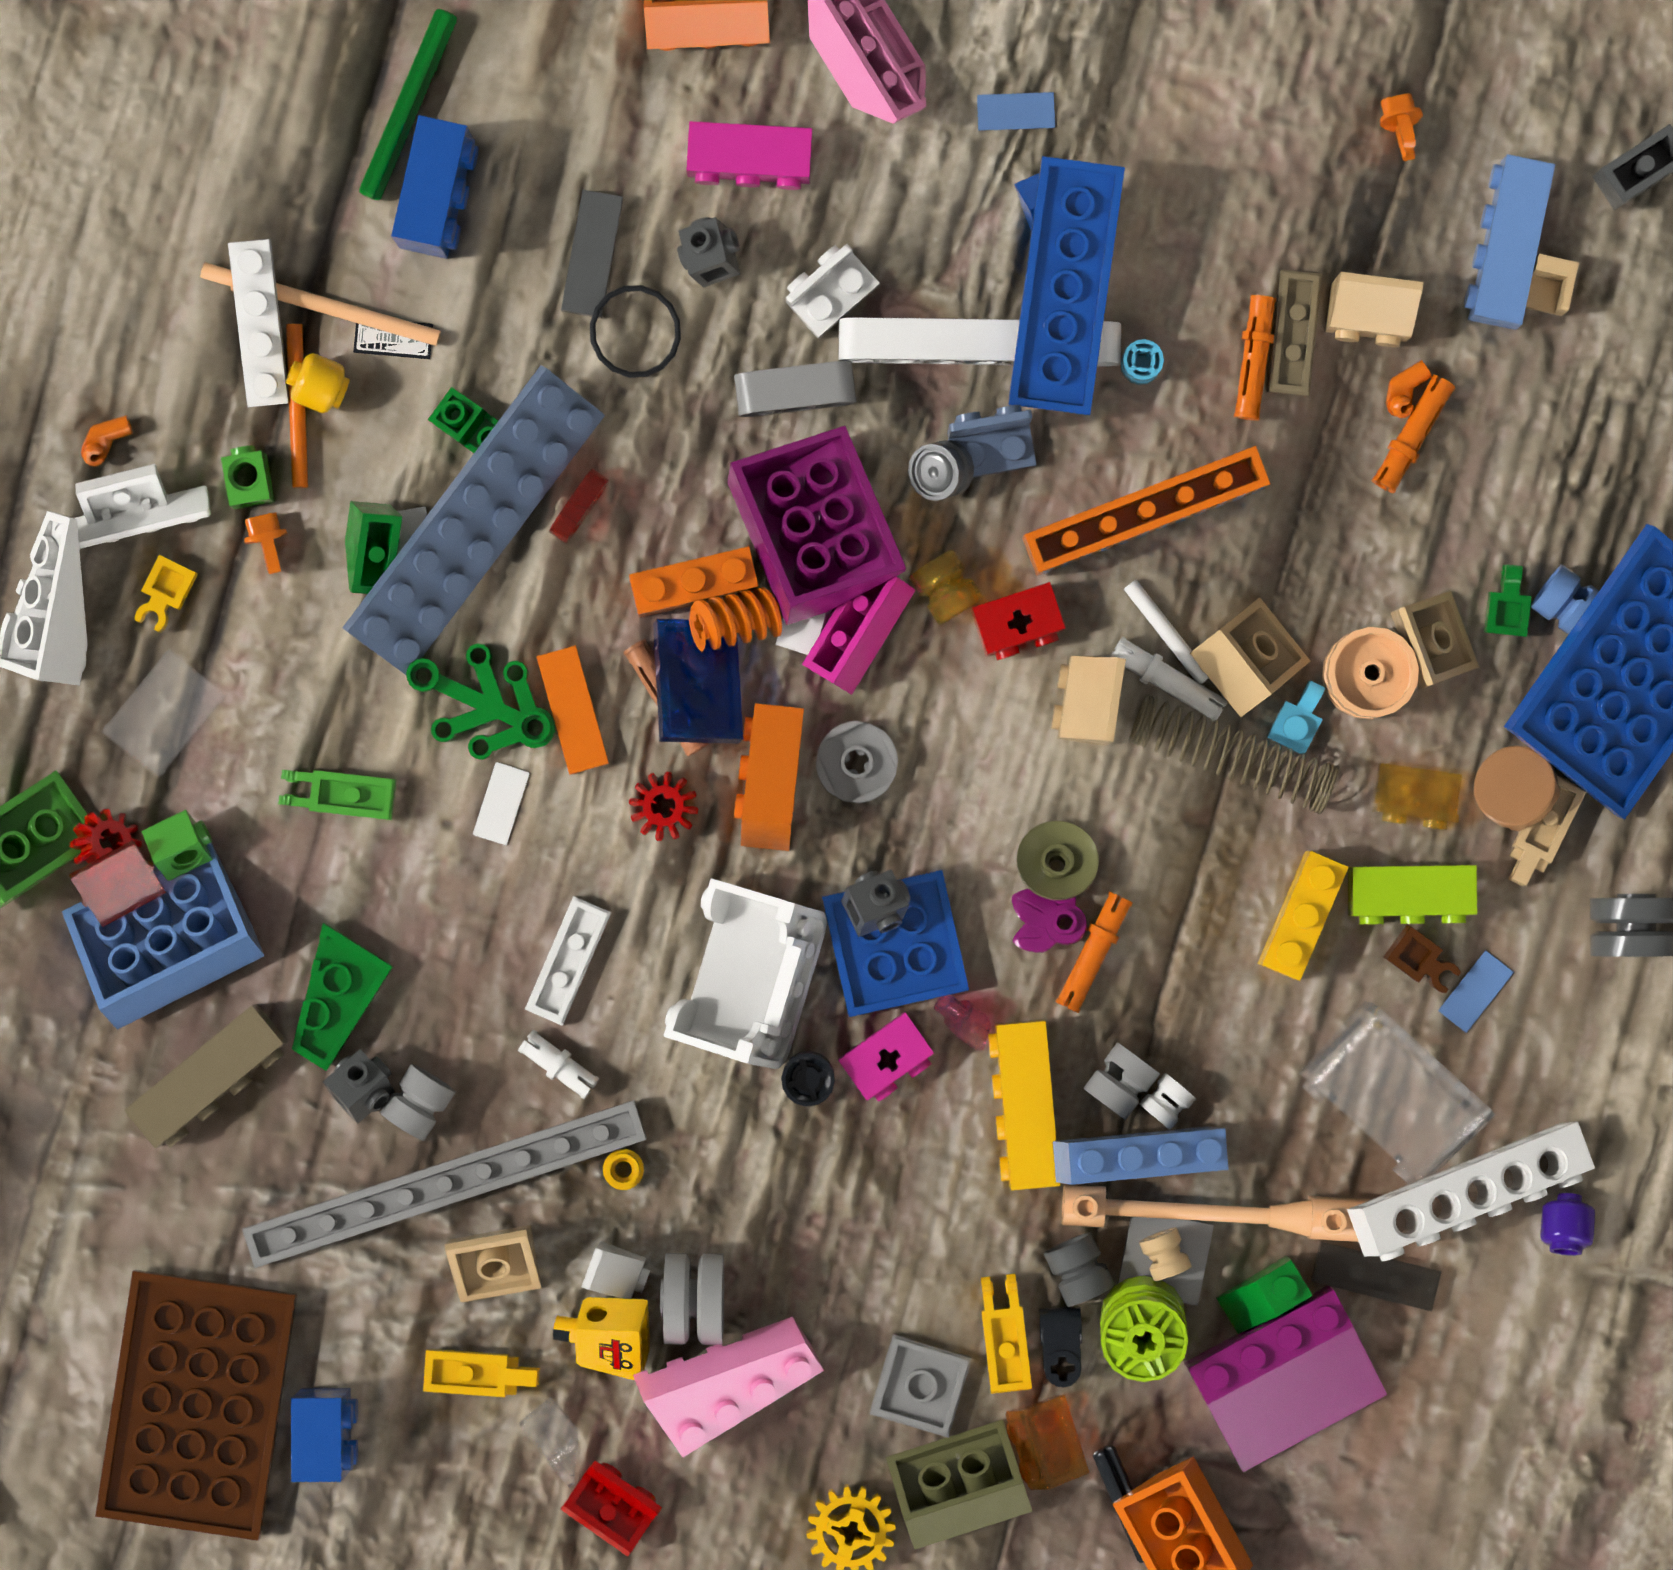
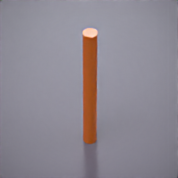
(297, 412)

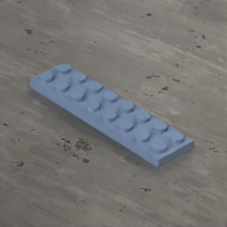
(474, 520)

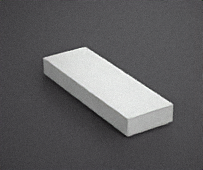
(568, 960)

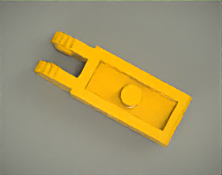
(1005, 1340)

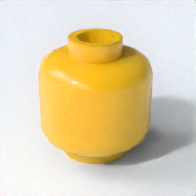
(317, 383)

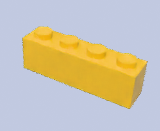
(1026, 1104)

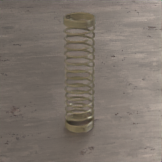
(1144, 726)

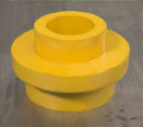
(612, 1176)

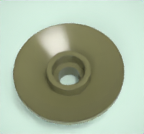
(1057, 842)

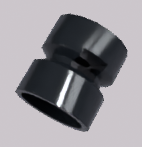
(808, 1078)

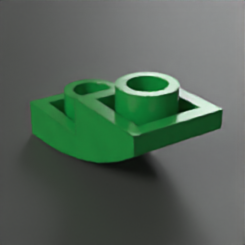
(462, 420)

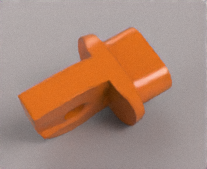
(1400, 117)
(264, 530)

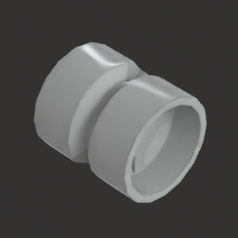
(1121, 1081)
(416, 1104)

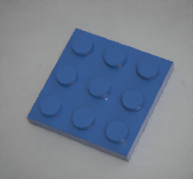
(904, 964)

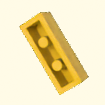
(1302, 915)

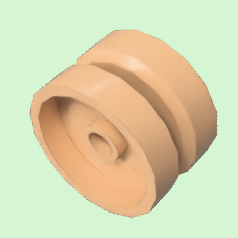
(1345, 676)

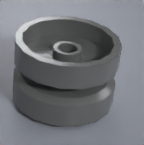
(1635, 926)

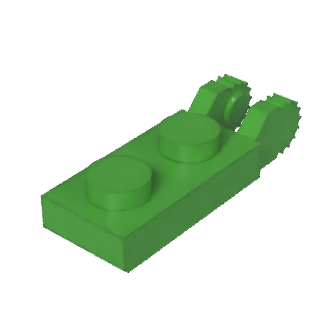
(343, 794)

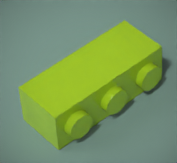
(1412, 893)

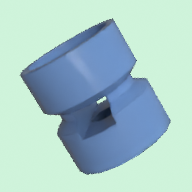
(1563, 598)

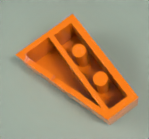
(769, 776)

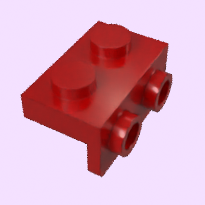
(611, 1507)

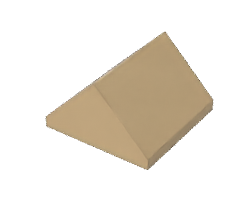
(1437, 638)
(493, 1263)

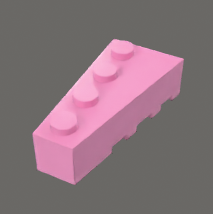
(728, 1383)

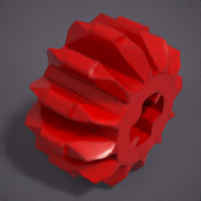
(669, 794)
(101, 829)

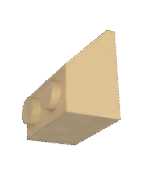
(1373, 308)
(1250, 657)

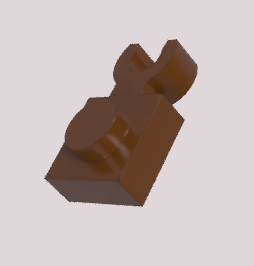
(1417, 956)

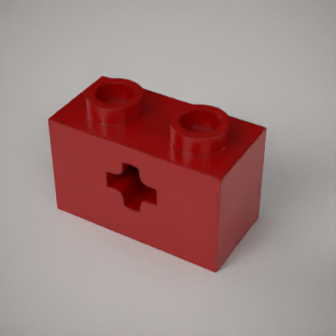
(1036, 603)

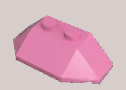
(869, 56)

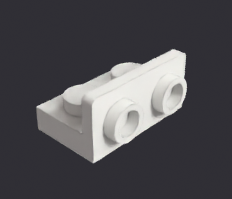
(830, 290)

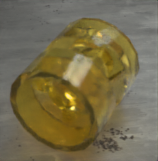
(945, 587)

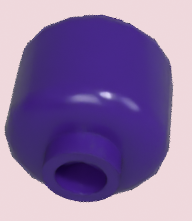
(1567, 1224)

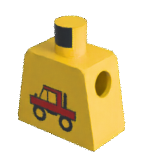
(608, 1335)

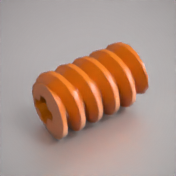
(734, 615)

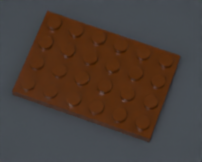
(196, 1405)

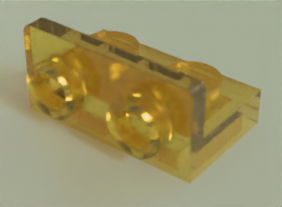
(1417, 794)

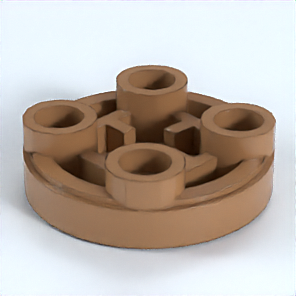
(1516, 787)

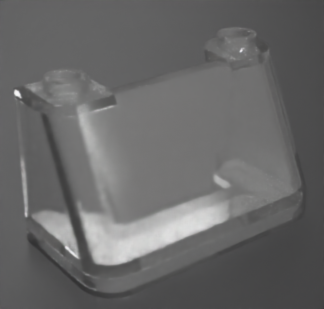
(1395, 1093)

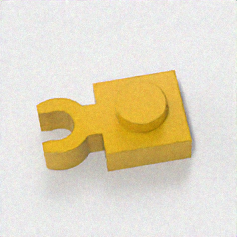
(167, 585)

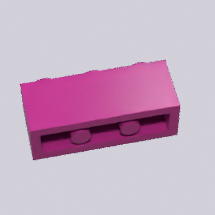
(749, 154)
(857, 633)

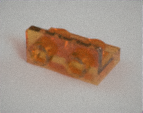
(1046, 1443)

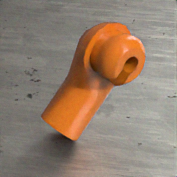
(1401, 389)
(100, 439)

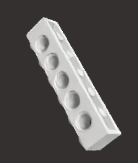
(1376, 1218)

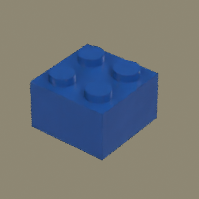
(322, 1434)

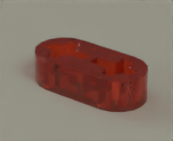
(579, 506)

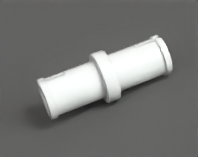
(558, 1064)

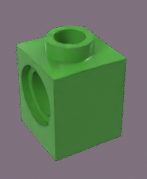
(260, 491)
(178, 844)

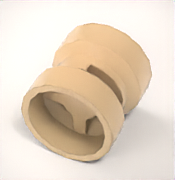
(1165, 1253)

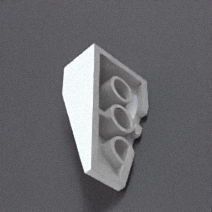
(48, 626)

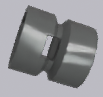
(1078, 1266)

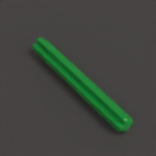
(408, 104)

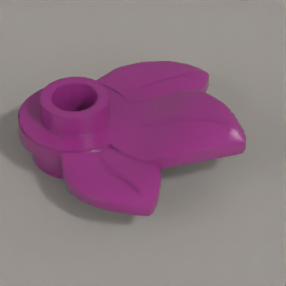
(1042, 921)

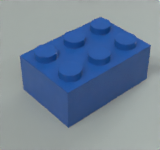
(434, 187)

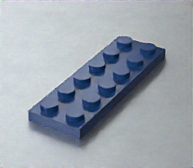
(1066, 285)

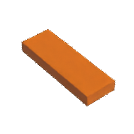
(572, 710)

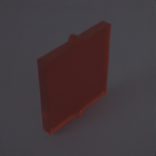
(117, 883)

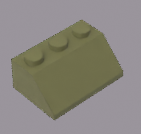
(958, 1484)

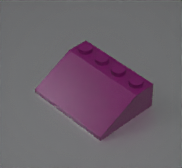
(814, 523)
(1286, 1378)

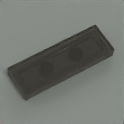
(1370, 1276)

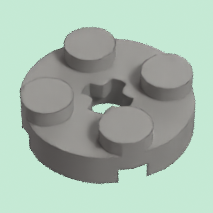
(835, 751)

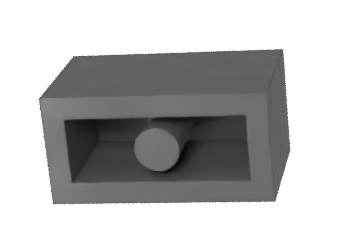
(1637, 169)

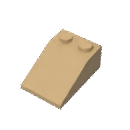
(1089, 699)

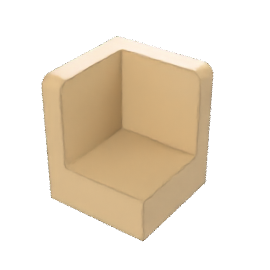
(1552, 285)

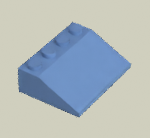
(166, 945)

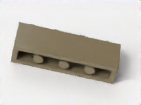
(206, 1076)

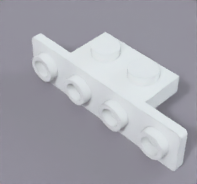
(134, 505)

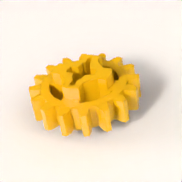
(868, 1537)

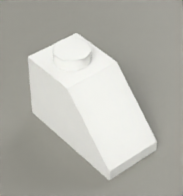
(615, 1272)

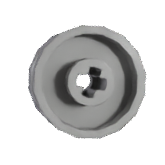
(693, 1298)

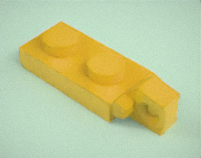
(476, 1373)

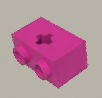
(896, 1035)

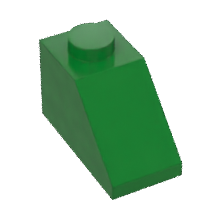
(370, 543)
(1264, 1295)

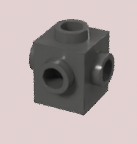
(709, 251)
(876, 902)
(360, 1085)

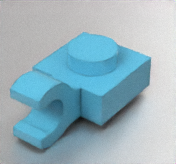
(1296, 723)

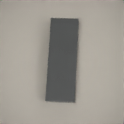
(592, 252)

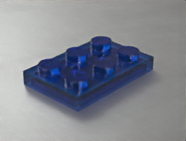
(696, 688)

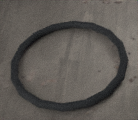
(605, 361)

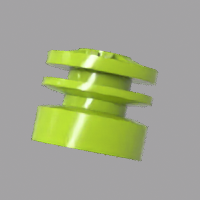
(1137, 1307)

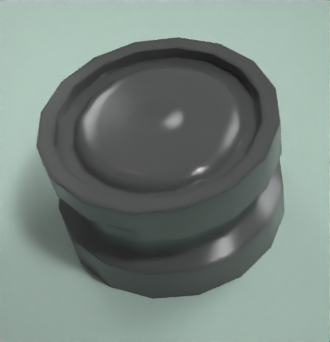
(941, 470)

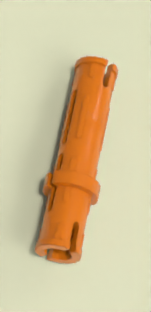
(1255, 354)
(1405, 448)
(1094, 951)

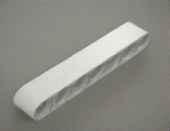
(946, 341)

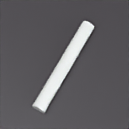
(1165, 630)

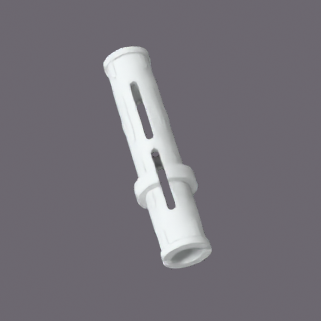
(1167, 678)

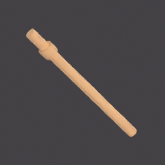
(335, 308)

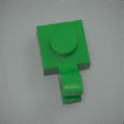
(1508, 611)

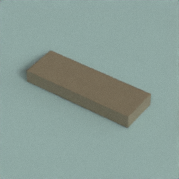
(1294, 333)

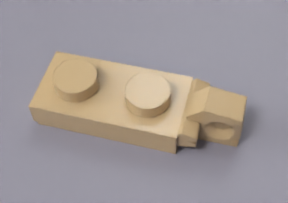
(1539, 843)

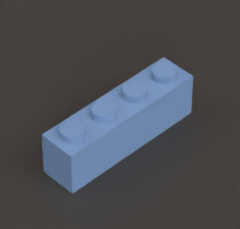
(1510, 241)
(1140, 1155)

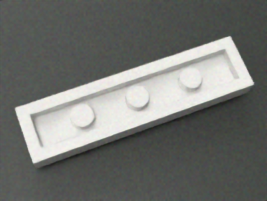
(258, 322)

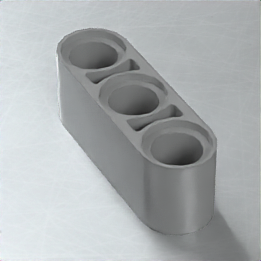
(795, 388)

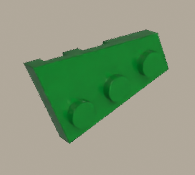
(338, 994)

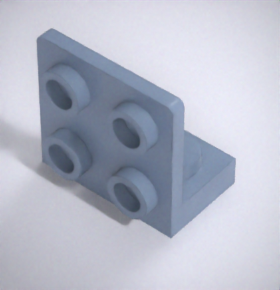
(996, 442)

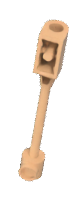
(1316, 1219)

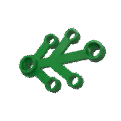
(488, 705)

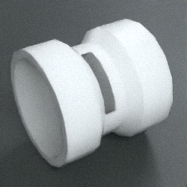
(1161, 1108)

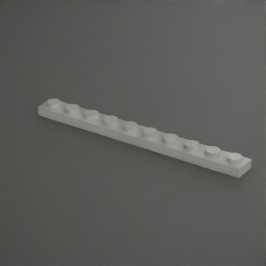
(444, 1184)

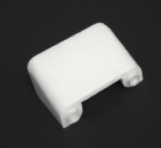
(750, 976)

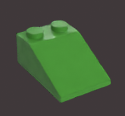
(36, 835)

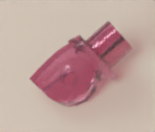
(965, 1022)

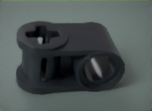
(1061, 1338)

